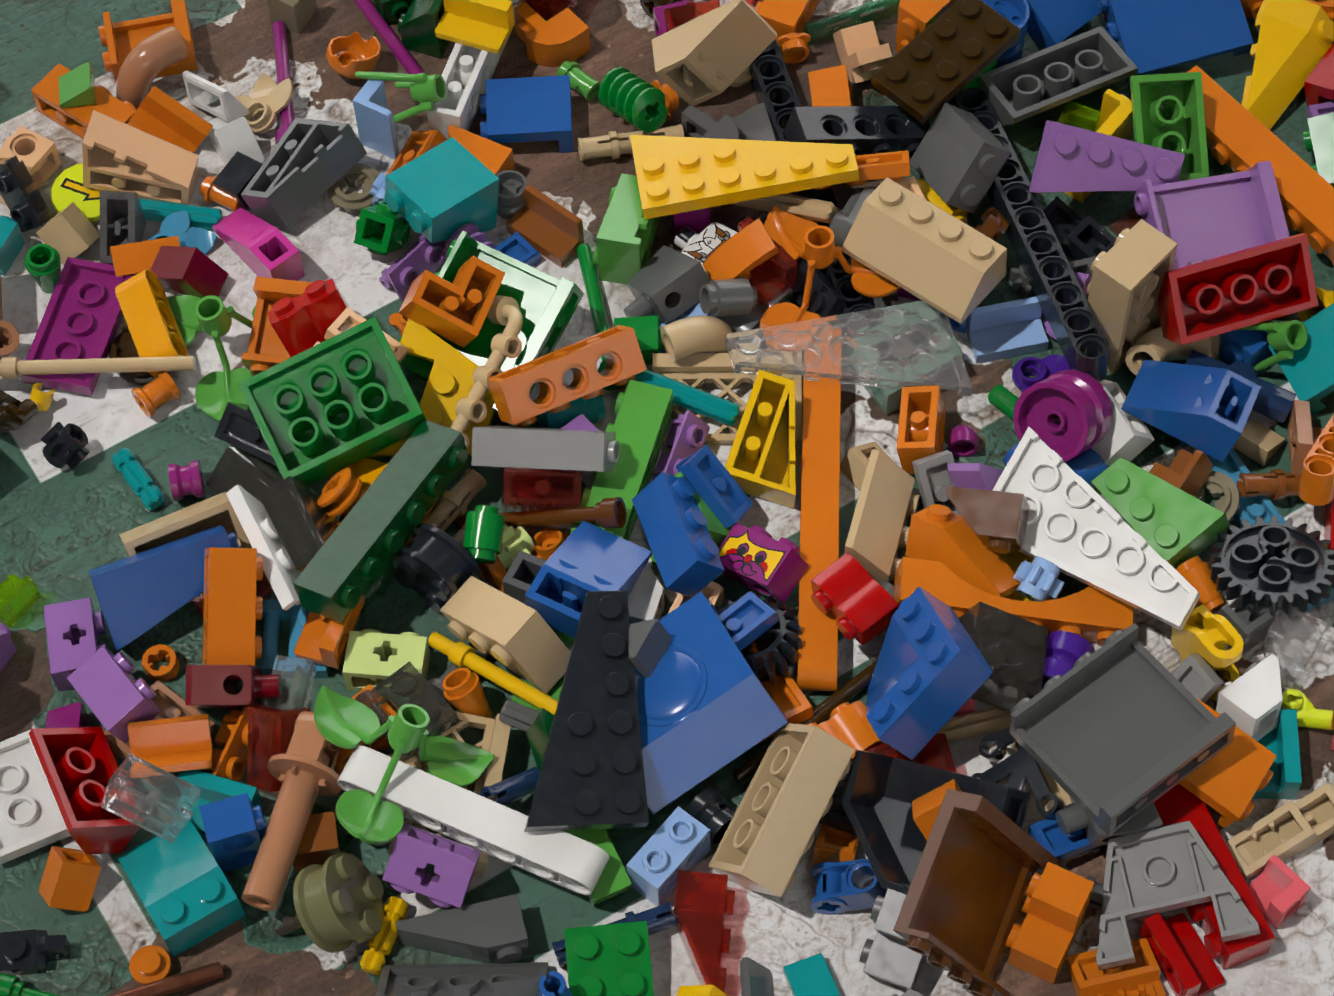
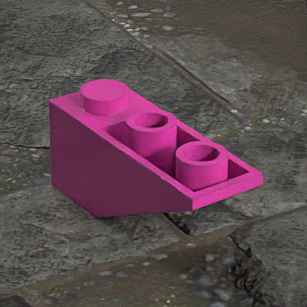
(260, 246)

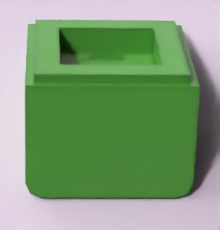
(77, 87)

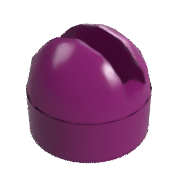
(963, 441)

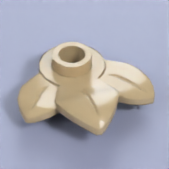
(266, 102)

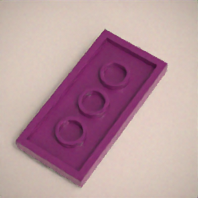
(78, 323)

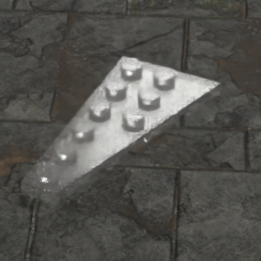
(865, 348)

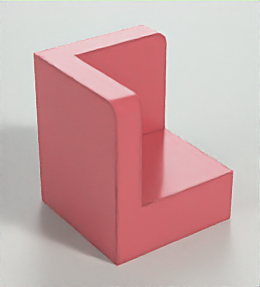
(1278, 891)

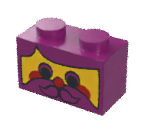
(761, 562)

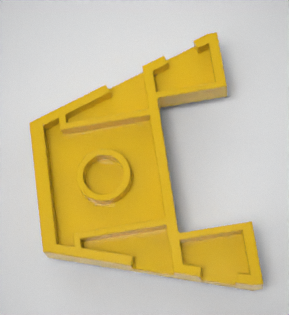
(447, 383)

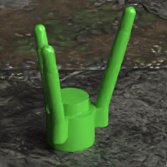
(423, 88)
(1282, 336)

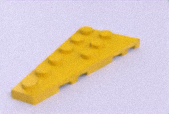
(712, 172)

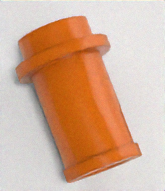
(212, 194)

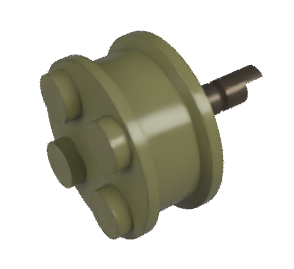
(336, 903)

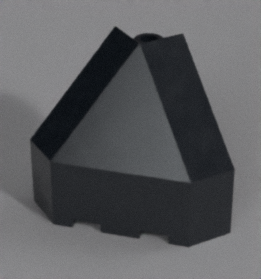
(881, 810)

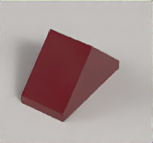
(188, 271)

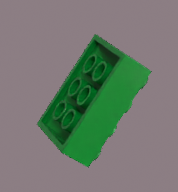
(333, 404)

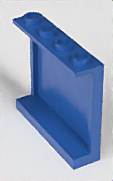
(1175, 32)

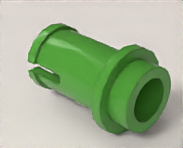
(579, 80)

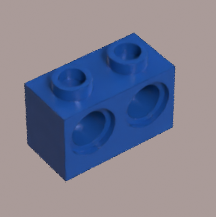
(233, 830)

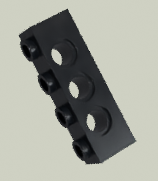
(865, 127)

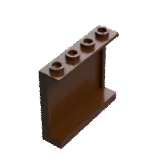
(969, 890)

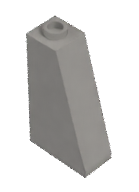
(544, 448)

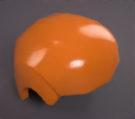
(353, 54)

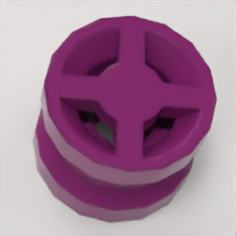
(186, 480)

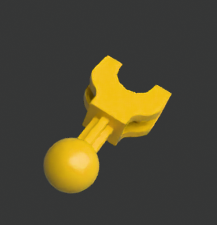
(1208, 636)

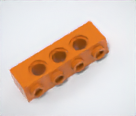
(513, 386)

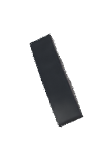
(1077, 236)

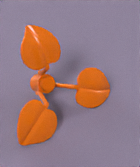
(816, 246)

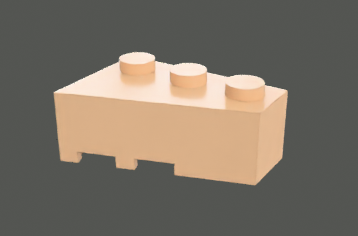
(134, 161)

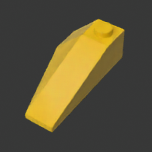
(1288, 48)

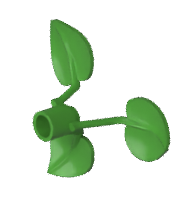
(215, 319)
(349, 722)

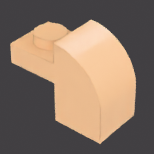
(861, 51)

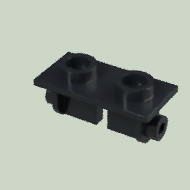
(24, 208)

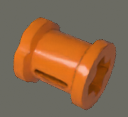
(156, 393)

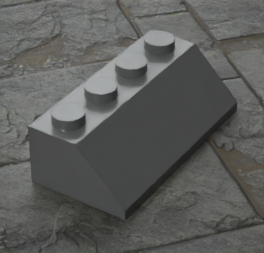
(1055, 75)

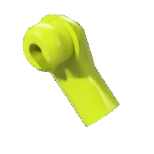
(1307, 714)

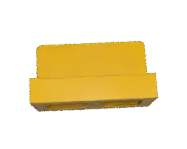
(477, 23)

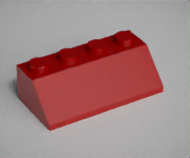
(1237, 290)

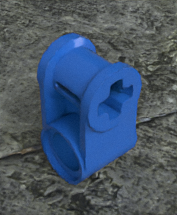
(841, 886)

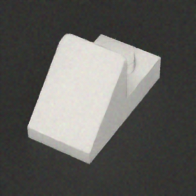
(233, 137)

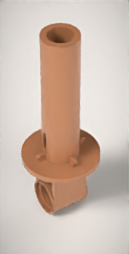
(304, 774)

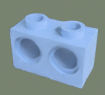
(674, 847)

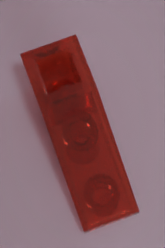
(700, 918)

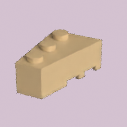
(507, 632)

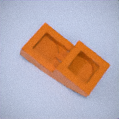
(741, 253)

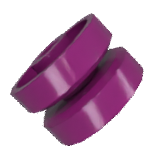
(1065, 411)

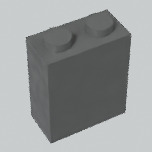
(959, 158)

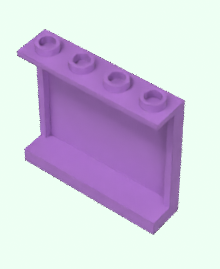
(1215, 213)

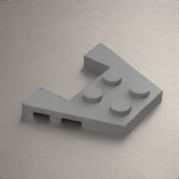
(1159, 874)

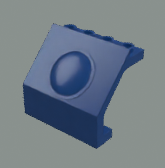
(698, 704)

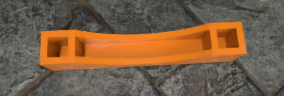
(1082, 613)

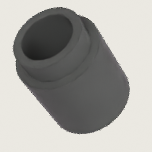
(727, 297)

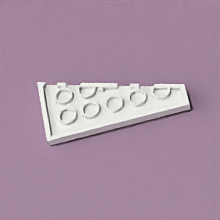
(1089, 538)

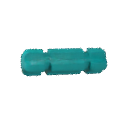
(138, 479)

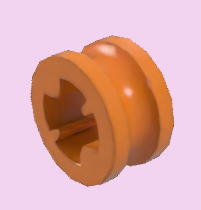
(156, 654)

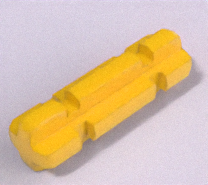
(381, 945)

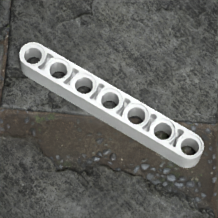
(477, 821)

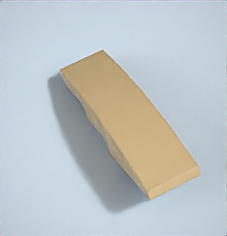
(1285, 831)

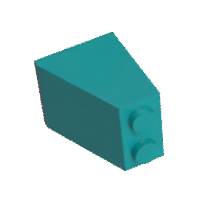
(444, 192)

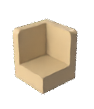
(69, 232)

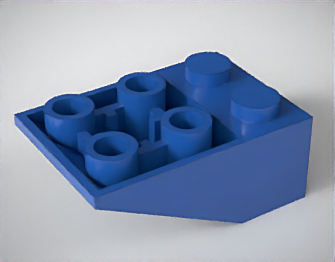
(1193, 403)
(584, 562)

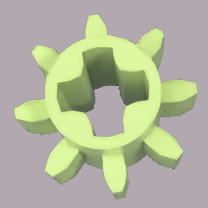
(513, 541)

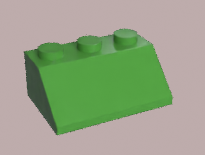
(1172, 117)

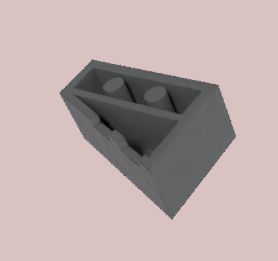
(302, 169)

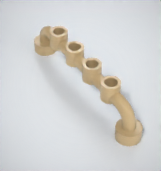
(502, 312)

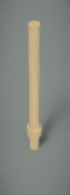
(14, 367)

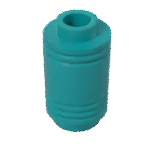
(591, 408)

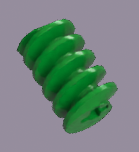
(633, 99)

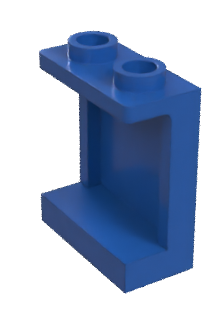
(528, 110)

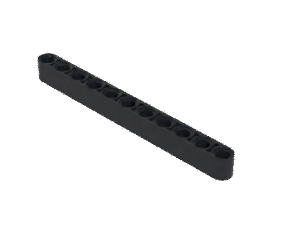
(775, 89)
(1041, 253)

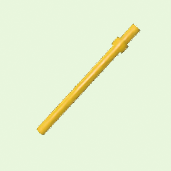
(466, 657)

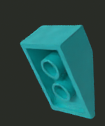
(182, 888)

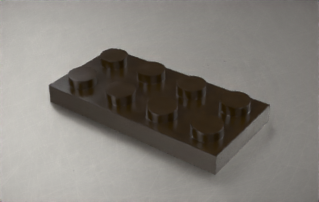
(945, 58)

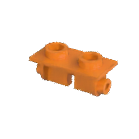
(234, 736)

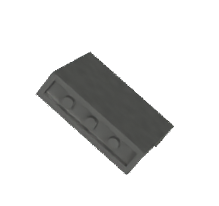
(1118, 730)

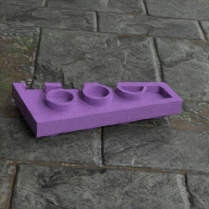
(1092, 161)

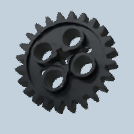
(1272, 565)

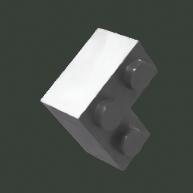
(887, 954)

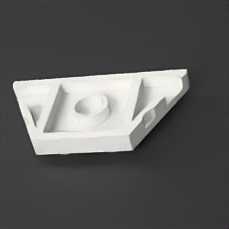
(269, 545)

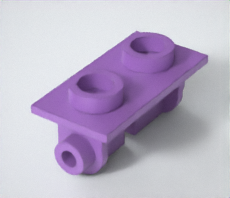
(418, 258)
(684, 438)

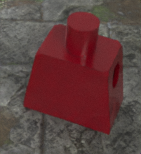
(215, 686)

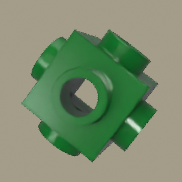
(381, 229)

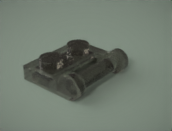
(410, 687)

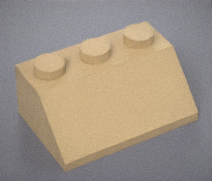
(881, 517)
(185, 522)

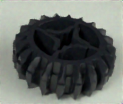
(777, 646)

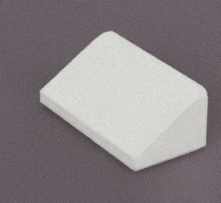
(213, 98)

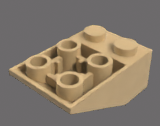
(711, 50)

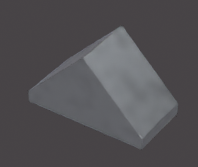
(120, 221)

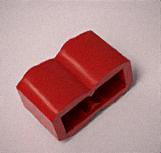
(306, 318)
(854, 599)

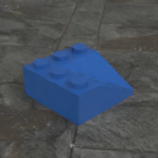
(922, 673)

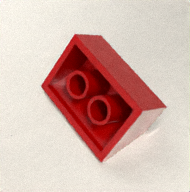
(78, 773)

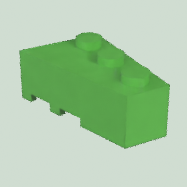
(624, 235)
(1164, 515)

